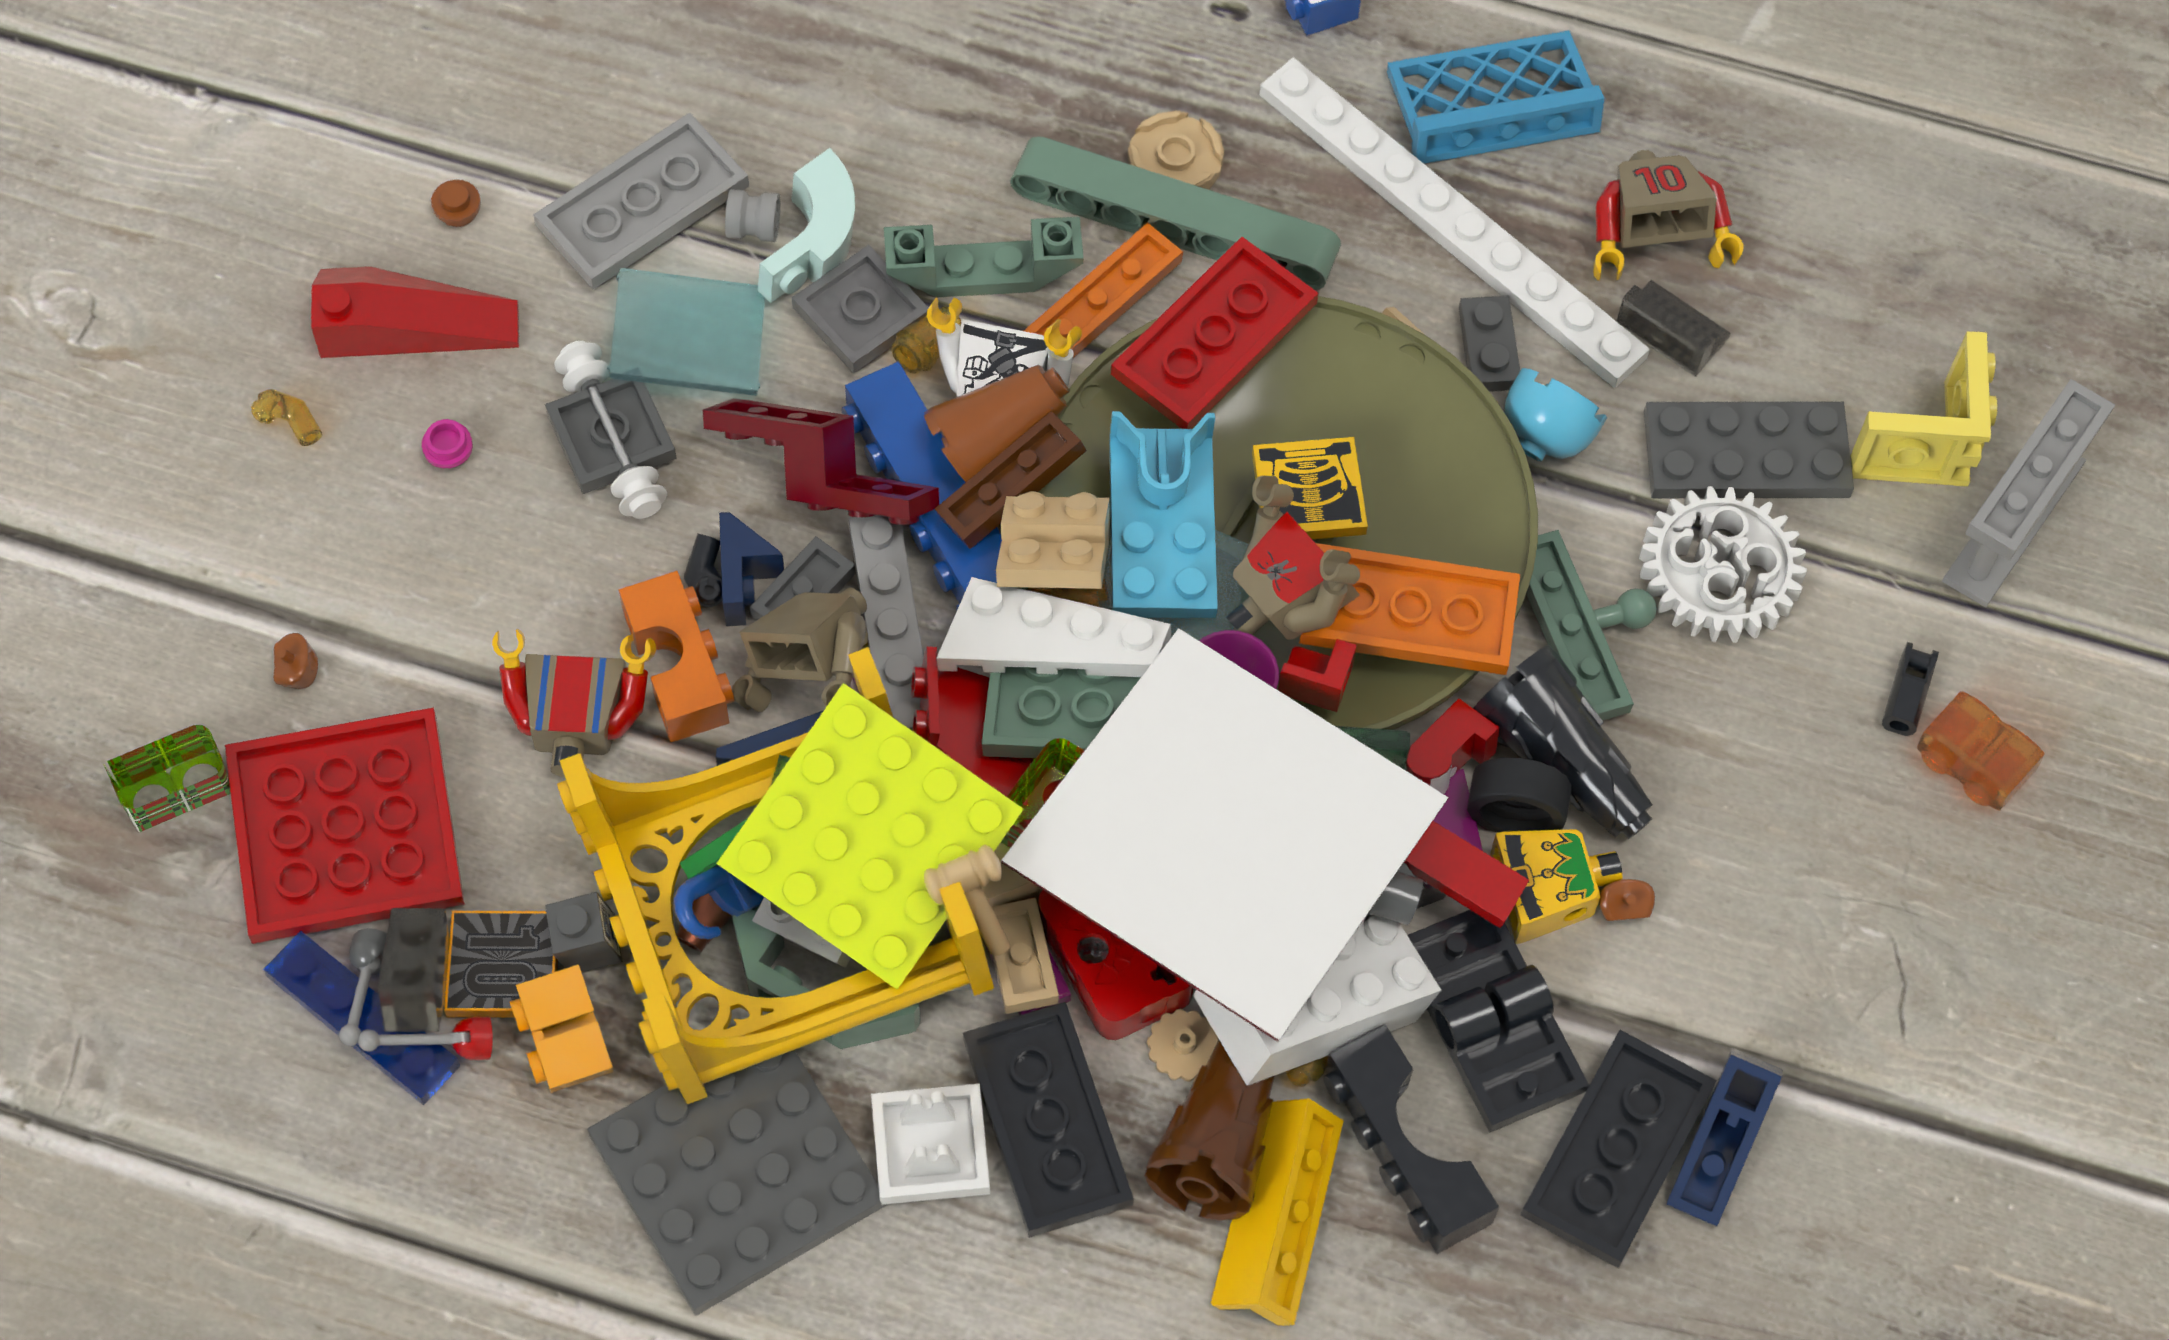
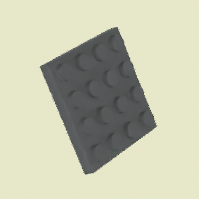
(736, 1175)

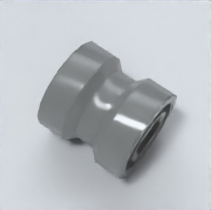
(752, 215)

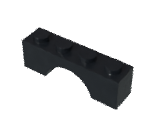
(1444, 1196)

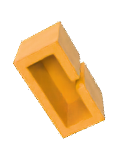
(562, 1028)

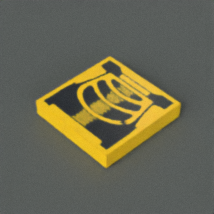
(1324, 484)

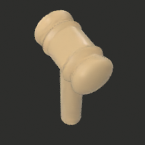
(973, 872)

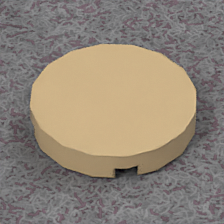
(1178, 148)

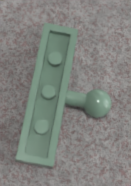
(1576, 628)

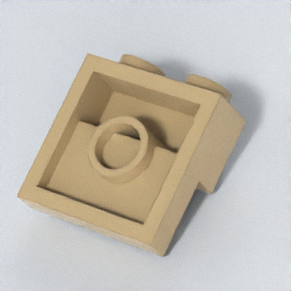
(1054, 541)

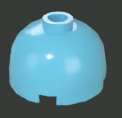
(1550, 417)

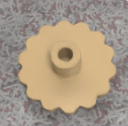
(1181, 1044)

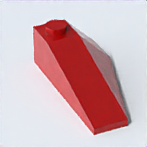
(396, 313)

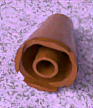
(995, 416)

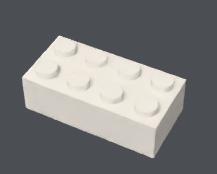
(1369, 985)

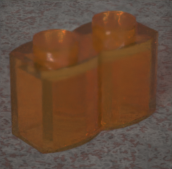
(1979, 751)

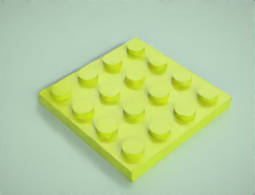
(856, 828)

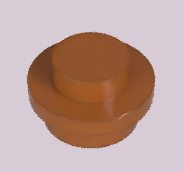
(456, 202)

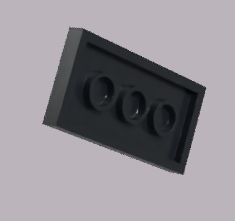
(1048, 1119)
(1618, 1148)

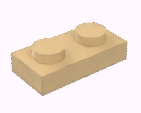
(1026, 967)

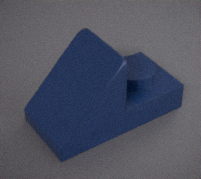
(743, 559)

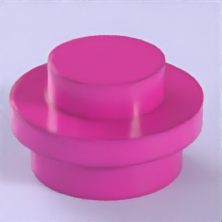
(447, 444)

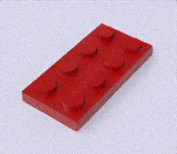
(1214, 334)

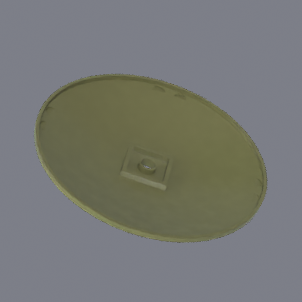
(1431, 454)

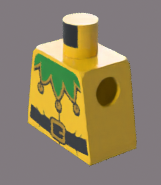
(1560, 878)

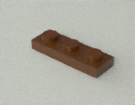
(1019, 469)

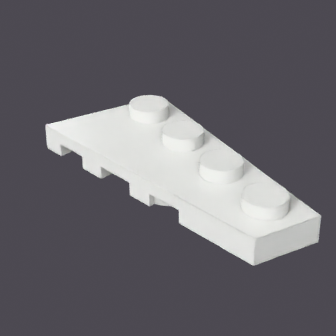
(1049, 633)

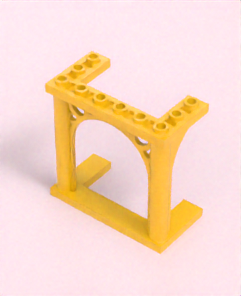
(629, 817)

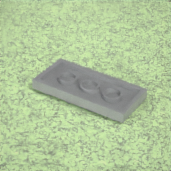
(641, 200)

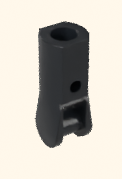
(1909, 691)

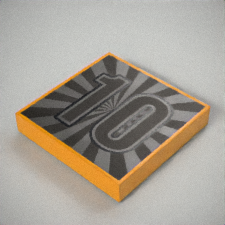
(491, 956)

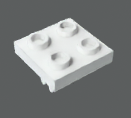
(930, 1144)

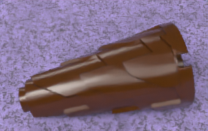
(1214, 1142)

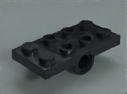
(1497, 1020)

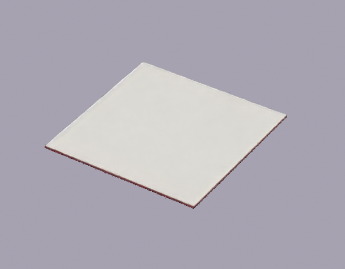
(1226, 833)

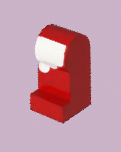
(1450, 744)

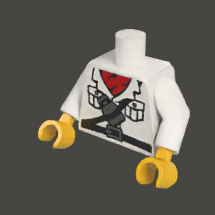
(986, 352)

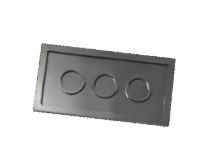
(1749, 447)

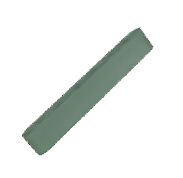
(1182, 212)

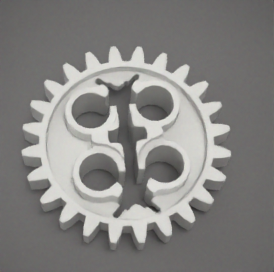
(1722, 564)

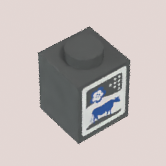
(583, 932)

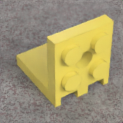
(1934, 446)

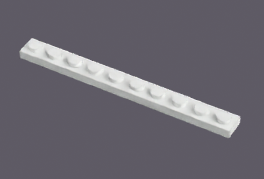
(1455, 223)

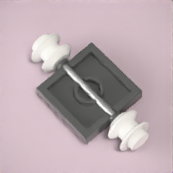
(610, 431)

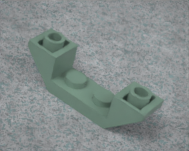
(984, 267)
(758, 953)

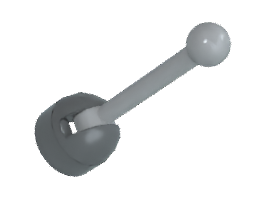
(366, 955)

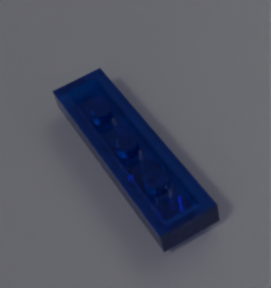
(328, 993)

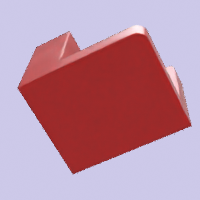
(1318, 677)

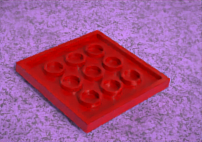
(343, 824)

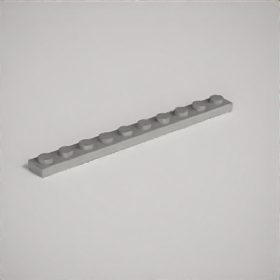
(890, 619)

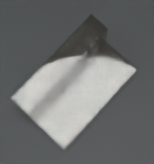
(1671, 326)

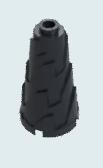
(1553, 723)

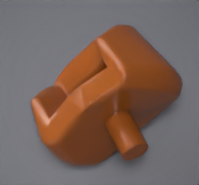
(294, 662)
(1627, 900)

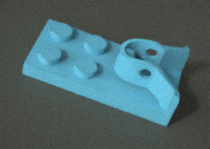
(1162, 520)

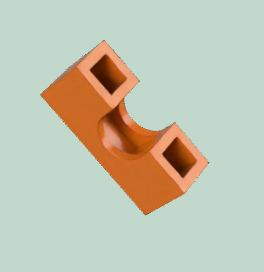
(690, 693)

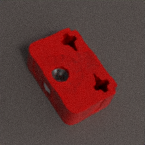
(1122, 987)

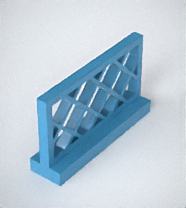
(1503, 121)

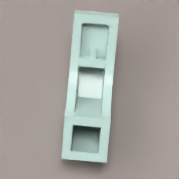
(828, 202)

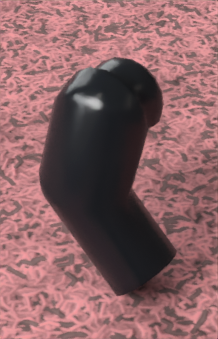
(702, 572)

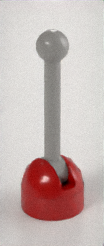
(469, 1038)

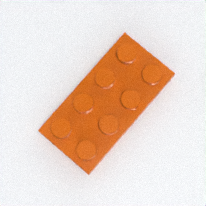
(1426, 612)

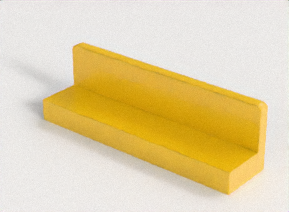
(1274, 1241)

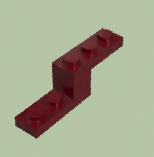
(821, 460)

